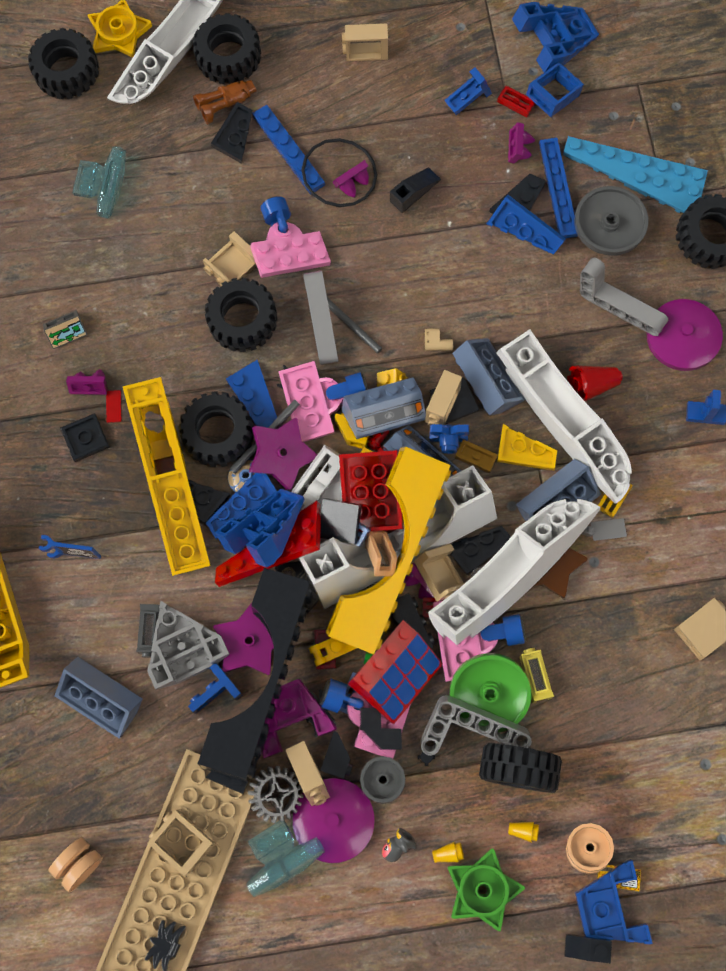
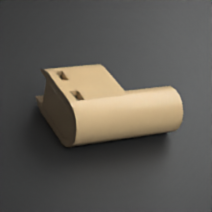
(434, 343)

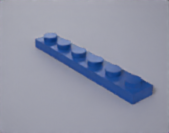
(287, 147)
(558, 187)

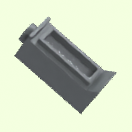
(147, 623)

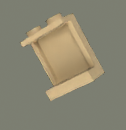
(231, 261)
(439, 572)
(704, 629)

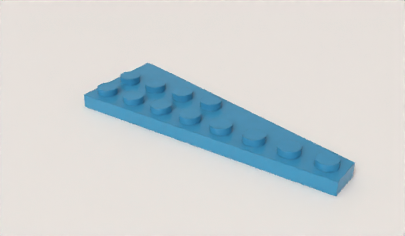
(650, 176)

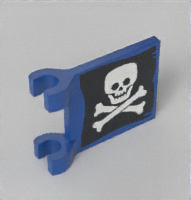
(67, 549)

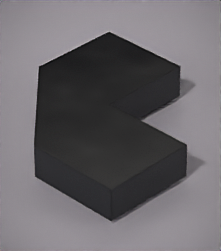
(383, 738)

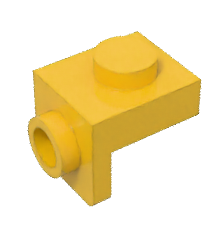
(389, 377)

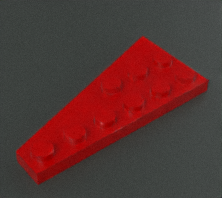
(302, 541)

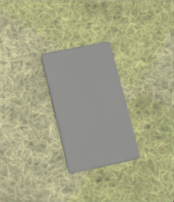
(609, 529)

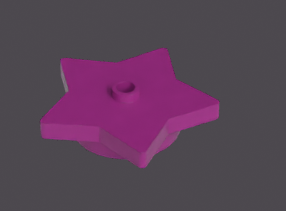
(268, 456)
(254, 655)

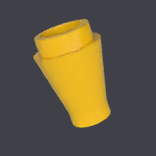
(524, 830)
(449, 853)

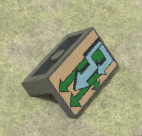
(64, 329)

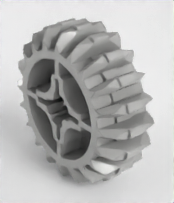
(292, 790)

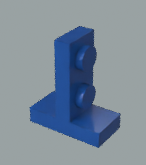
(468, 92)
(709, 411)
(213, 690)

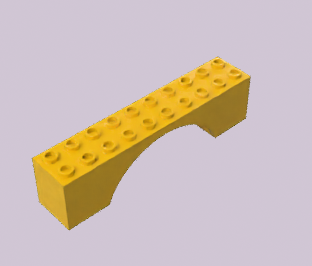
(364, 615)

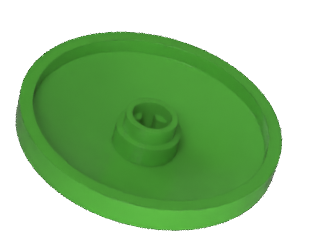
(493, 685)

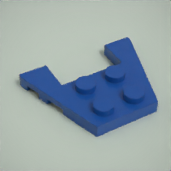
(602, 910)

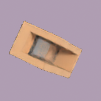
(381, 553)

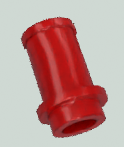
(376, 440)

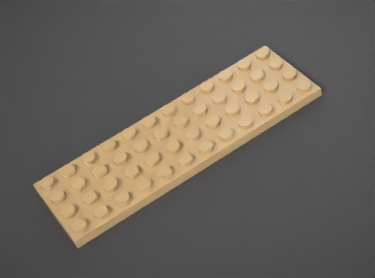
(161, 890)

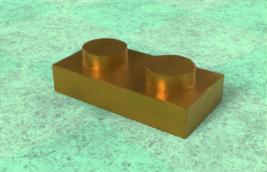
(476, 456)

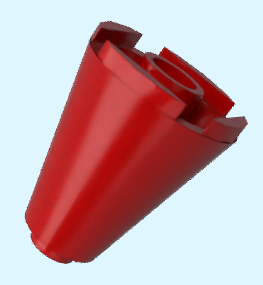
(593, 380)

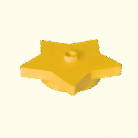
(118, 29)

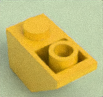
(348, 434)

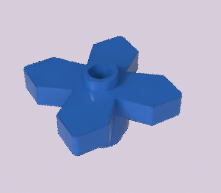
(448, 436)

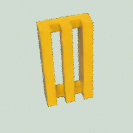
(605, 510)

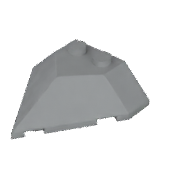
(182, 648)

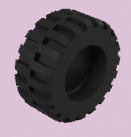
(222, 30)
(54, 47)
(691, 238)
(237, 293)
(209, 407)
(520, 767)

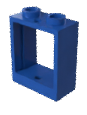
(545, 99)

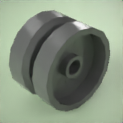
(370, 779)

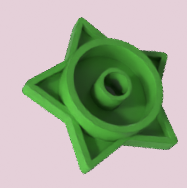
(486, 906)

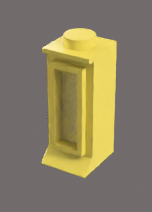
(534, 667)

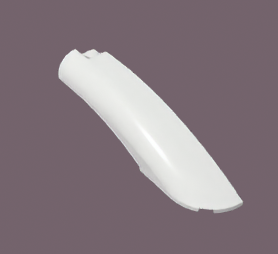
(162, 50)
(567, 414)
(512, 569)

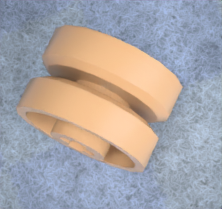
(594, 836)
(75, 864)

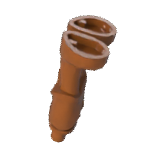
(231, 95)

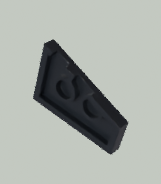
(479, 549)

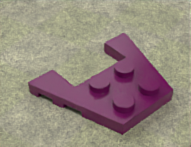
(294, 706)

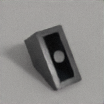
(337, 759)
(588, 948)

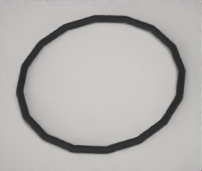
(344, 141)

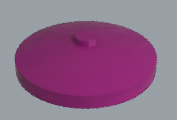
(689, 337)
(341, 823)

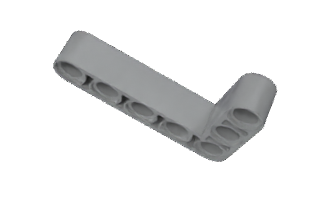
(618, 302)
(320, 317)
(471, 723)

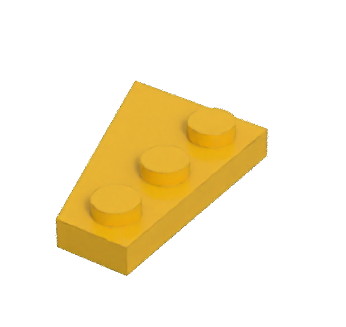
(523, 451)

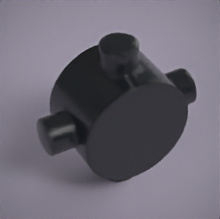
(426, 758)

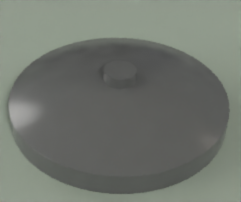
(611, 220)

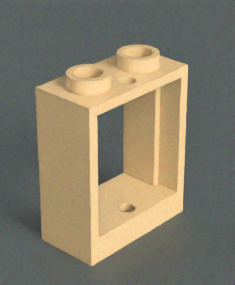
(365, 51)
(443, 398)
(307, 774)
(196, 857)

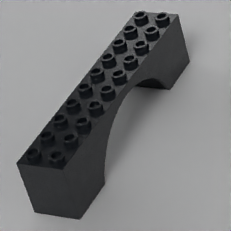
(236, 742)

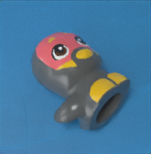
(397, 845)

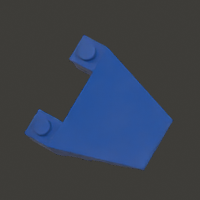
(560, 31)
(263, 528)

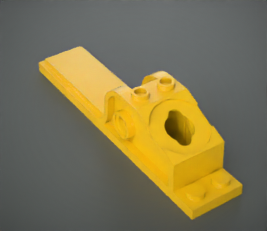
(168, 490)

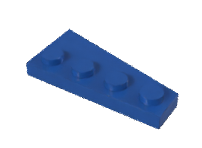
(525, 225)
(252, 390)
(248, 496)

